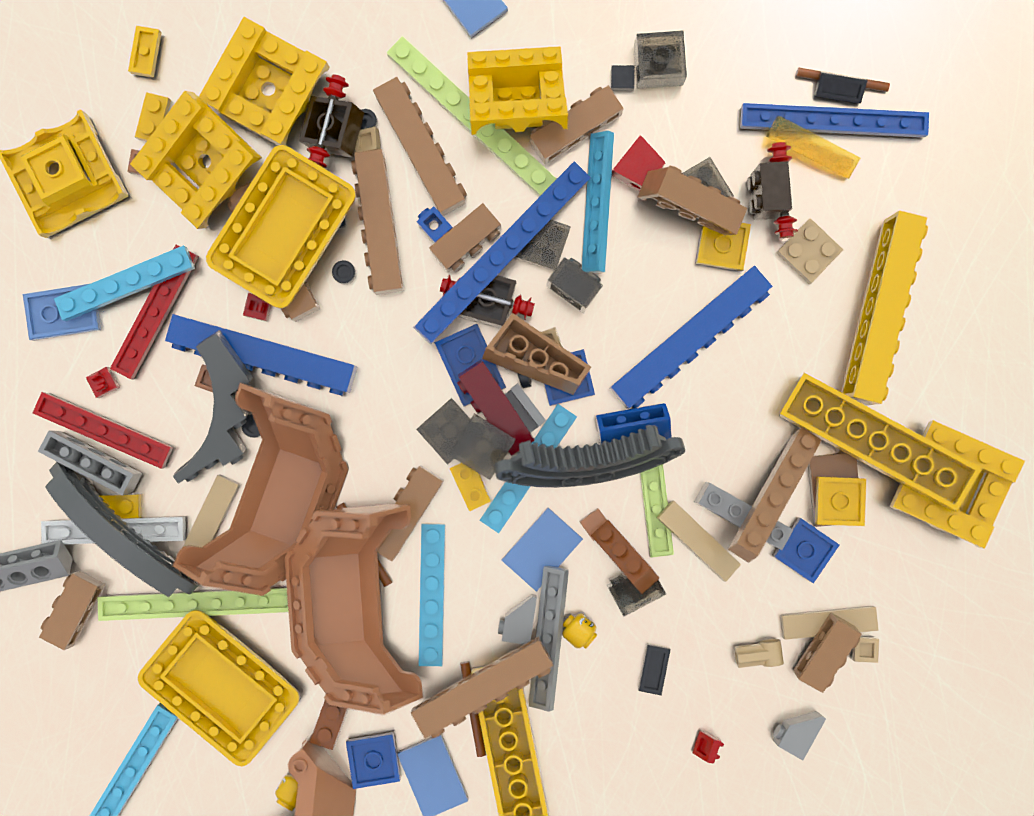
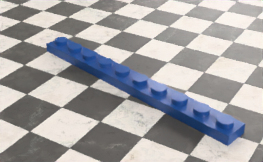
(501, 253)

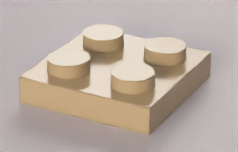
(810, 251)

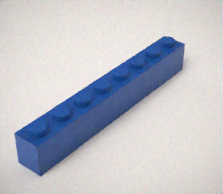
(690, 337)
(267, 355)

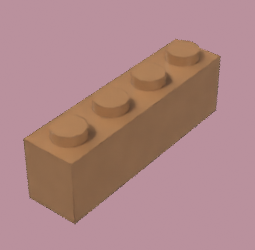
(583, 119)
(418, 494)

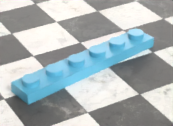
(597, 202)
(124, 283)
(512, 494)
(431, 595)
(135, 762)

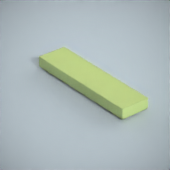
(654, 503)

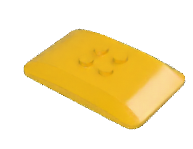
(281, 226)
(218, 687)

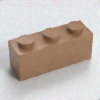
(466, 238)
(71, 610)
(827, 653)

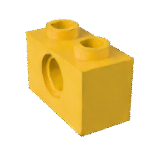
(470, 486)

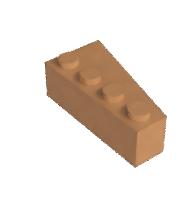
(693, 200)
(536, 356)

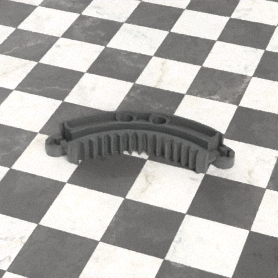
(589, 465)
(113, 535)

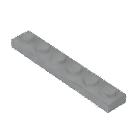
(550, 633)

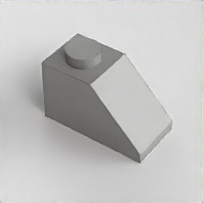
(519, 622)
(799, 733)

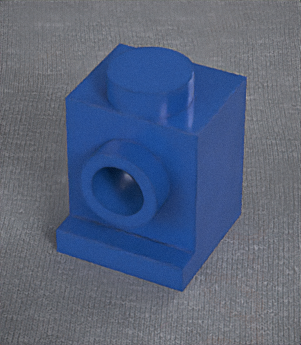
(429, 216)

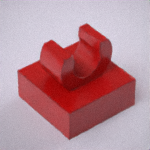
(256, 308)
(102, 382)
(707, 747)

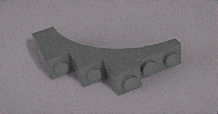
(222, 442)

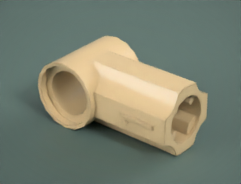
(765, 653)

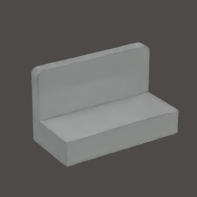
(525, 408)

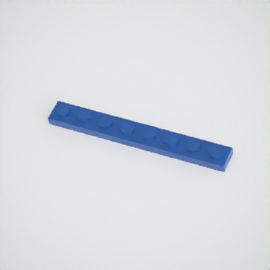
(838, 119)

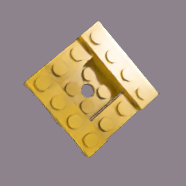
(241, 76)
(514, 82)
(184, 139)
(67, 196)
(977, 525)

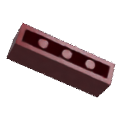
(493, 403)

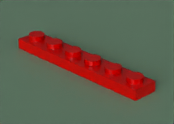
(148, 324)
(102, 430)

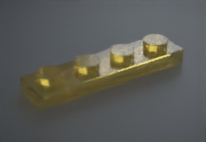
(813, 147)

